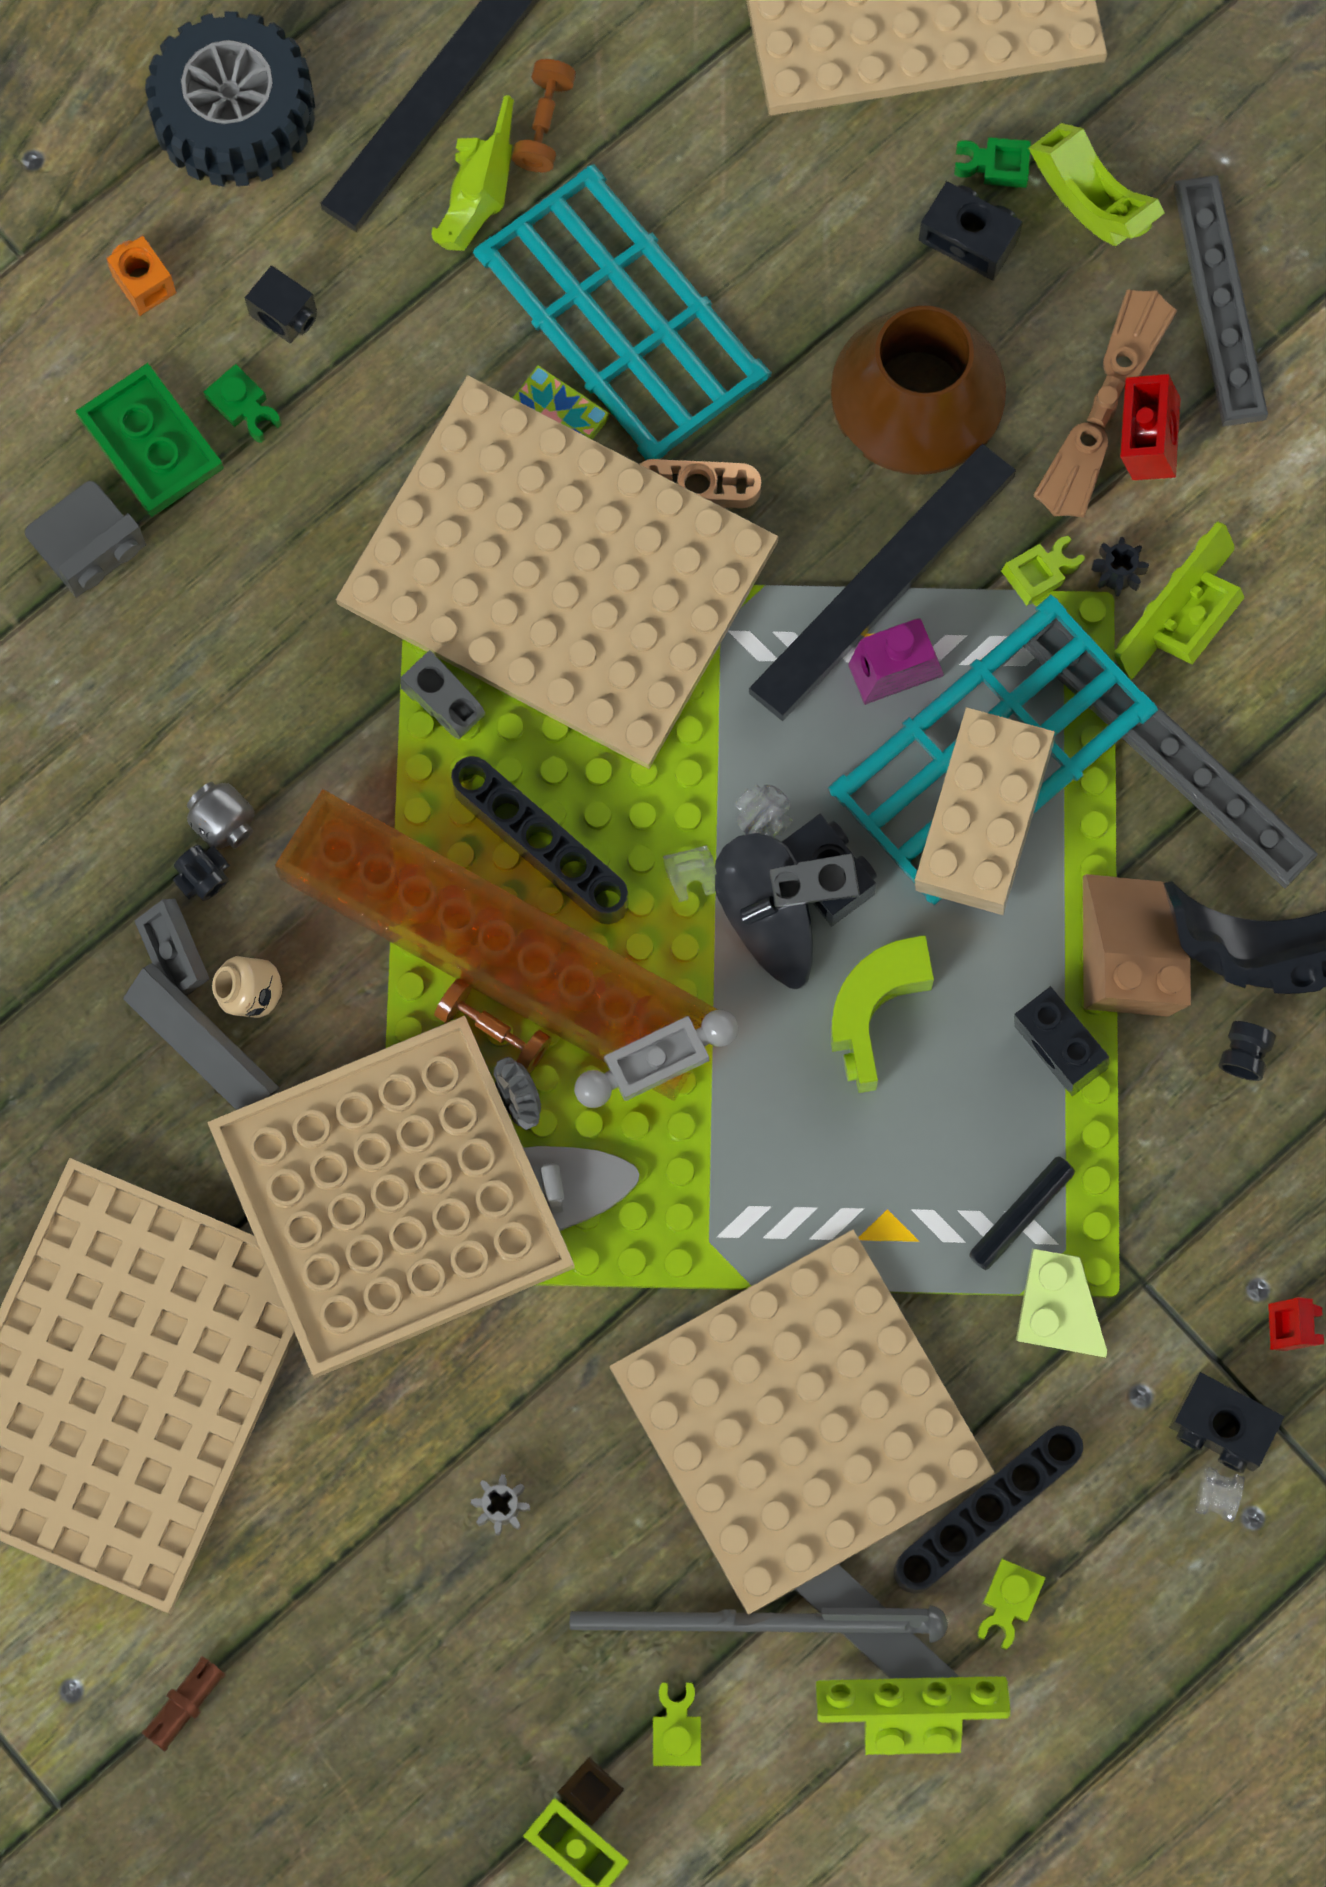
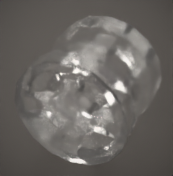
(1219, 1494)

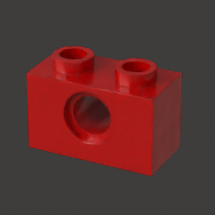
(1150, 427)

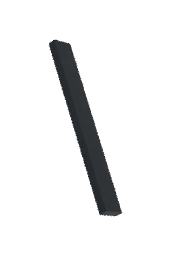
(423, 110)
(881, 582)

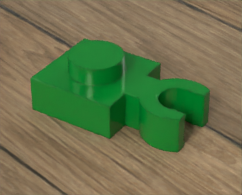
(1002, 161)
(240, 399)

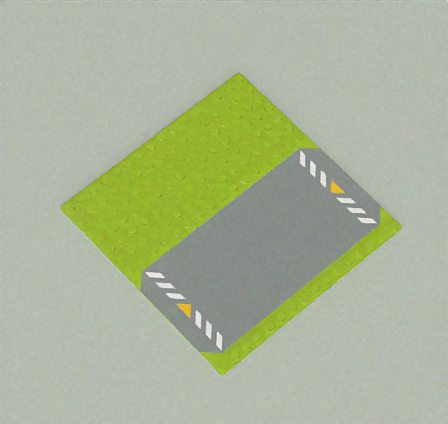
(768, 1135)

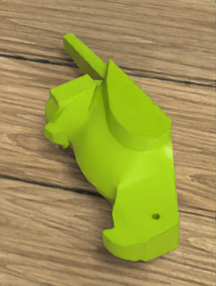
(479, 183)

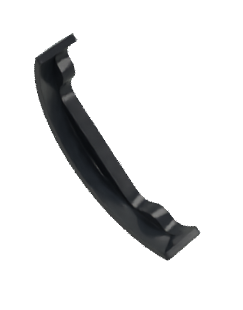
(1252, 952)

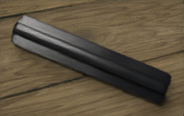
(1021, 1213)

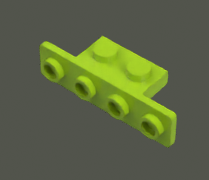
(1187, 609)
(912, 1712)

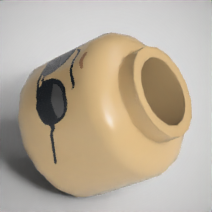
(247, 986)

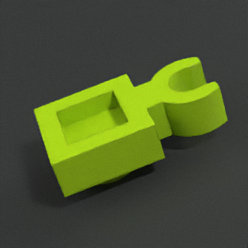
(1039, 572)
(1012, 1596)
(676, 1736)

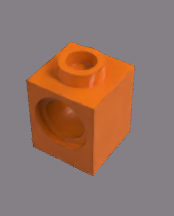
(142, 291)

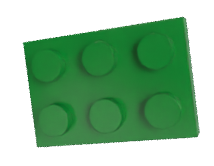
(149, 439)

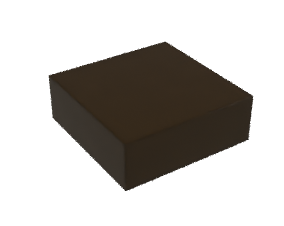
(590, 1791)

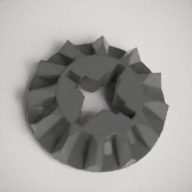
(517, 1092)

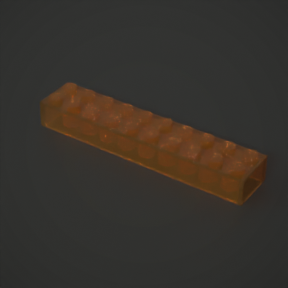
(480, 933)

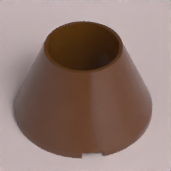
(909, 428)

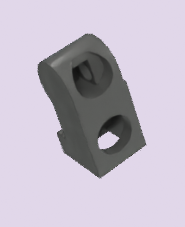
(442, 695)
(815, 881)

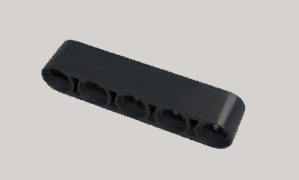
(532, 820)
(1001, 1490)

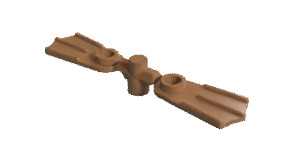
(1075, 469)

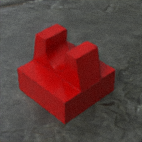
(1293, 1324)

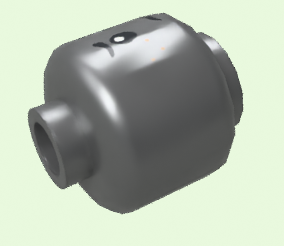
(220, 815)

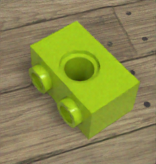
(575, 1847)

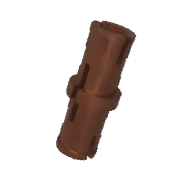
(183, 1703)

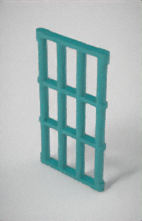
(630, 356)
(1010, 704)

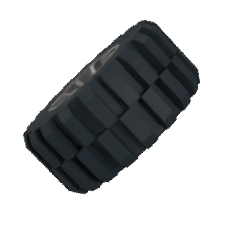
(230, 98)

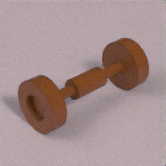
(552, 76)
(455, 999)

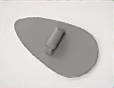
(580, 1181)

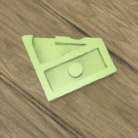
(1059, 1306)

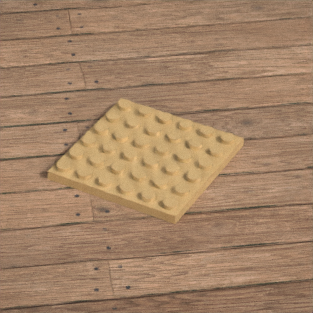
(390, 1196)
(801, 1421)

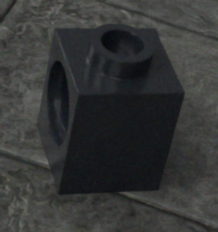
(281, 305)

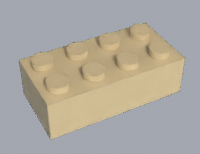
(984, 811)

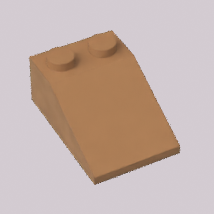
(1132, 949)

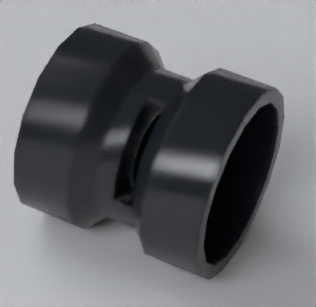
(1247, 1049)

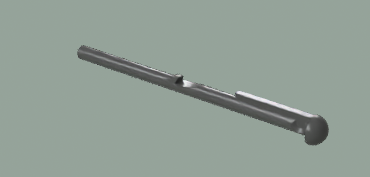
(830, 1620)

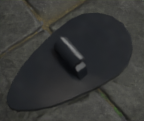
(774, 935)

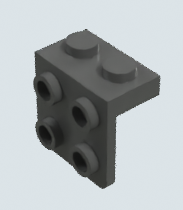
(85, 538)

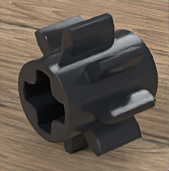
(1118, 555)
(201, 872)

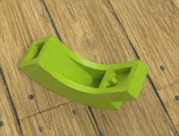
(1089, 189)
(879, 977)

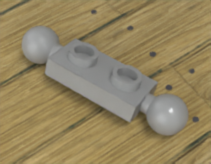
(656, 1058)

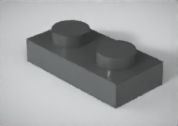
(172, 946)

